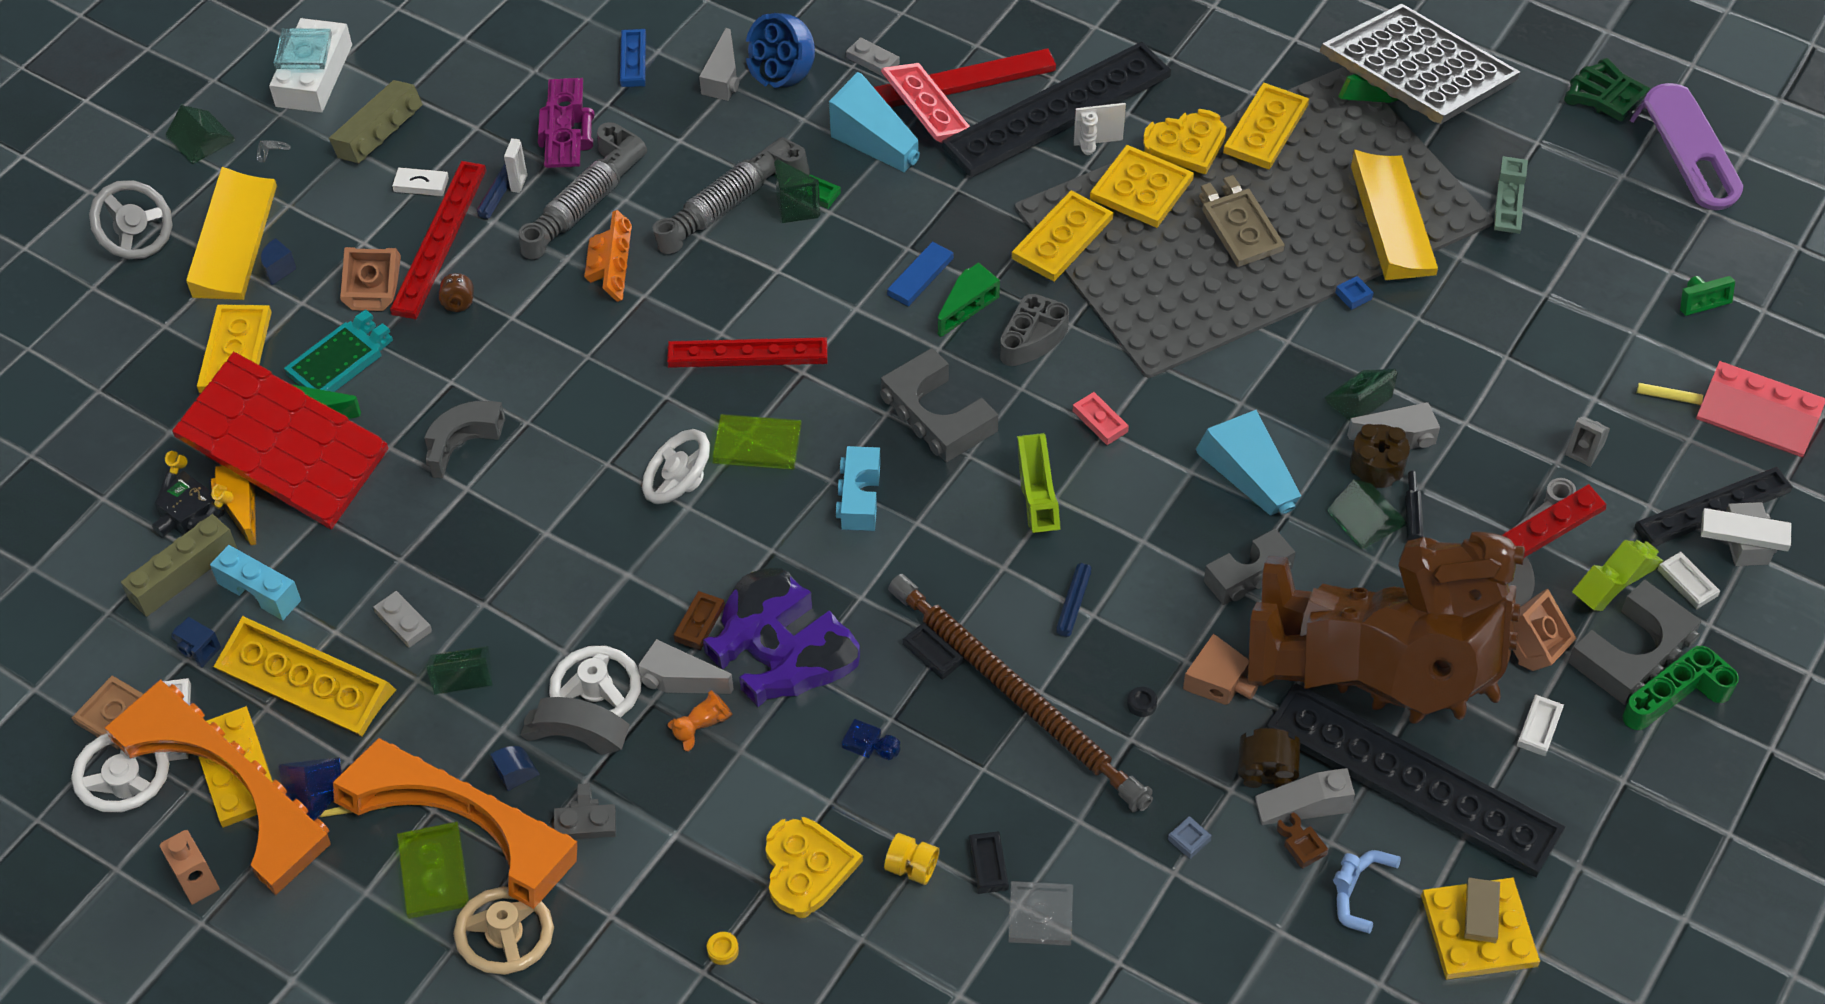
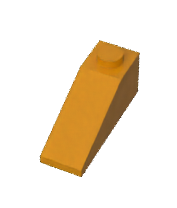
(243, 505)

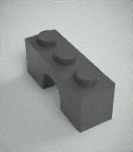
(1232, 580)

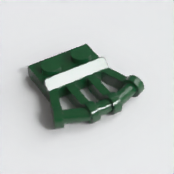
(1618, 100)

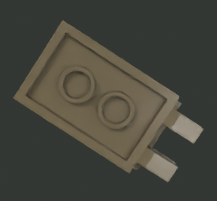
(1240, 222)

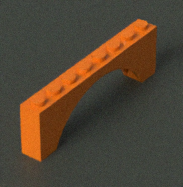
(168, 724)
(393, 777)

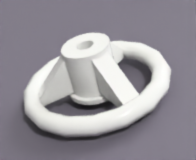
(679, 471)
(593, 679)
(117, 776)

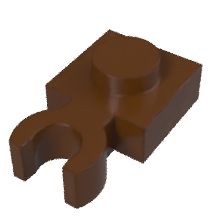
(1302, 844)

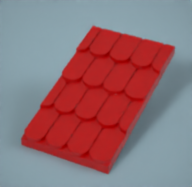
(281, 439)

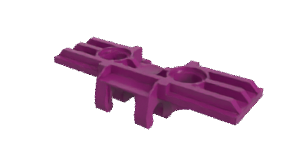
(562, 142)

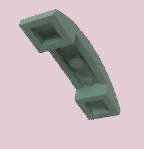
(1510, 195)

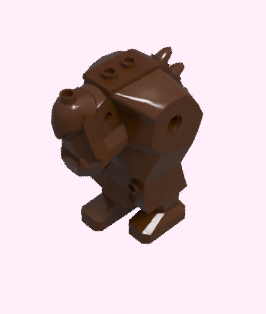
(1405, 645)

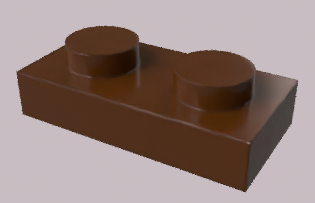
(699, 620)

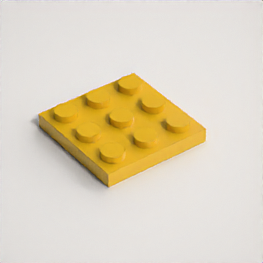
(1141, 186)
(1470, 957)

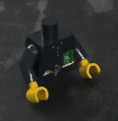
(186, 501)

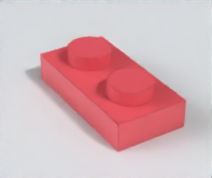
(1100, 418)

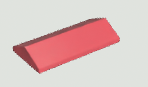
(925, 100)

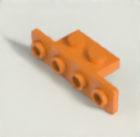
(609, 256)

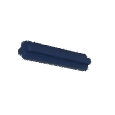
(494, 194)
(1073, 599)

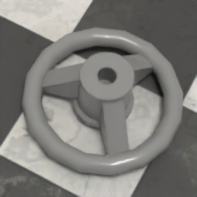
(130, 219)

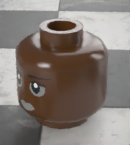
(456, 292)

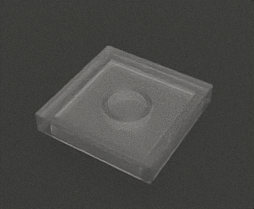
(1041, 913)

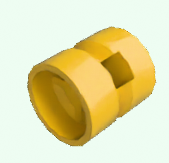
(909, 858)

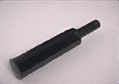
(1413, 509)

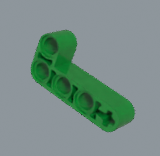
(1696, 669)

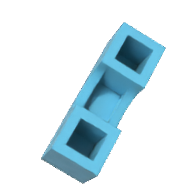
(858, 507)
(271, 589)

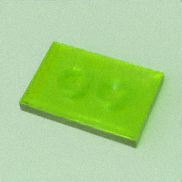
(757, 441)
(433, 870)

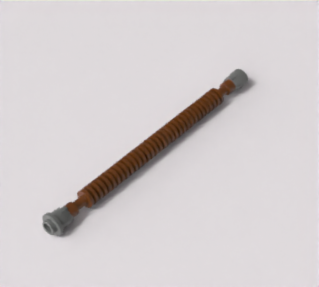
(1022, 694)

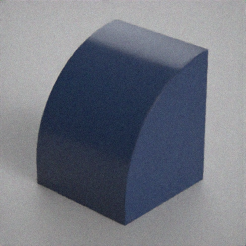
(277, 261)
(513, 766)

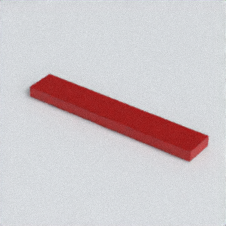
(747, 352)

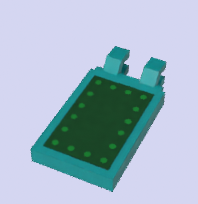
(340, 354)

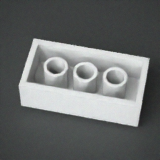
(312, 87)

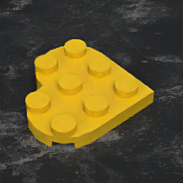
(1187, 141)
(806, 865)

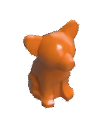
(703, 715)

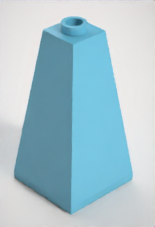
(870, 125)
(1251, 462)

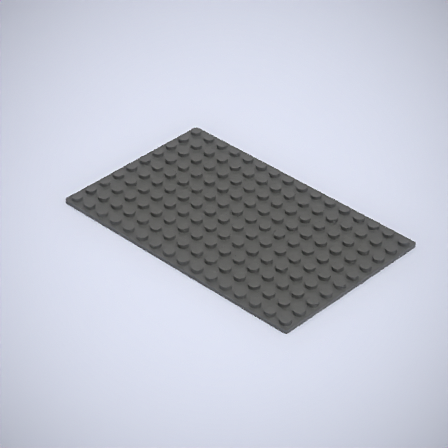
(1175, 285)

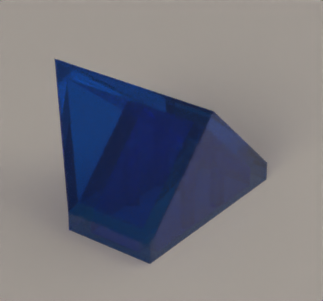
(311, 783)

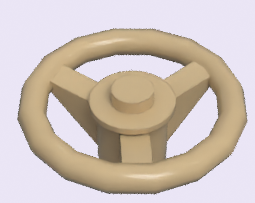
(502, 930)

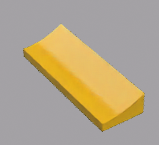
(1393, 216)
(230, 236)
(303, 676)

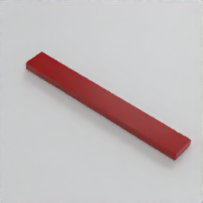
(981, 74)
(438, 240)

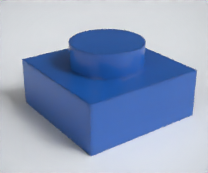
(1354, 292)

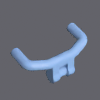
(1347, 878)

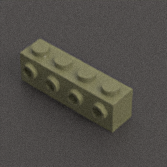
(375, 121)
(177, 565)

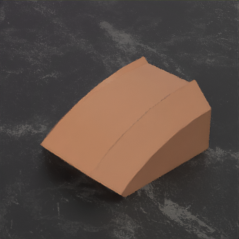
(369, 278)
(1541, 632)

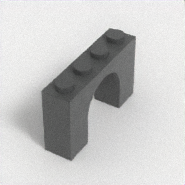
(945, 434)
(1626, 673)

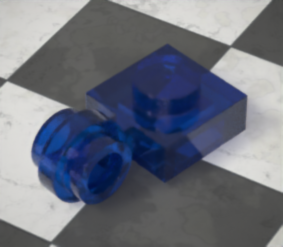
(864, 738)

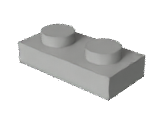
(871, 56)
(402, 619)

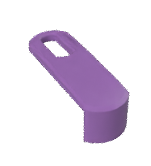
(1689, 141)

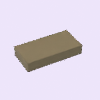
(1482, 910)

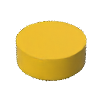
(722, 948)

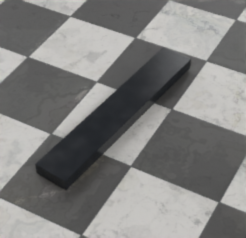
(1688, 516)

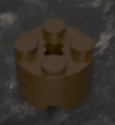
(1380, 454)
(1268, 758)

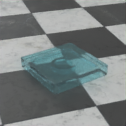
(302, 48)

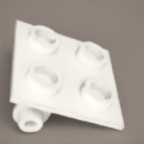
(1098, 125)

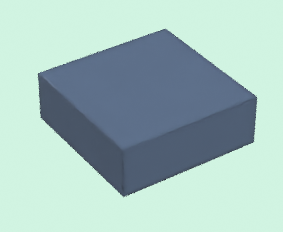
(1189, 837)

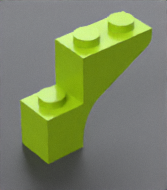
(1037, 483)
(1625, 566)

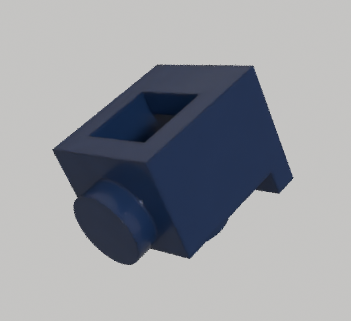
(196, 641)

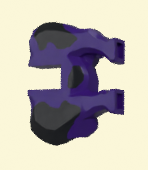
(757, 620)

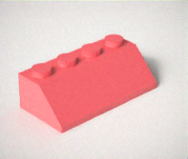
(1761, 409)

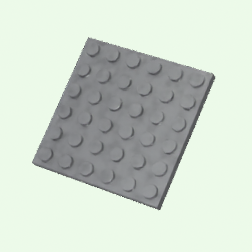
(1420, 63)

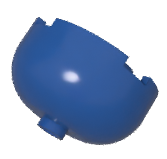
(785, 46)

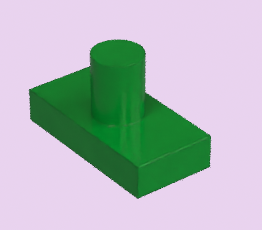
(1706, 295)

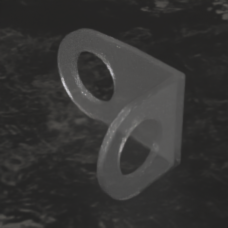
(266, 145)

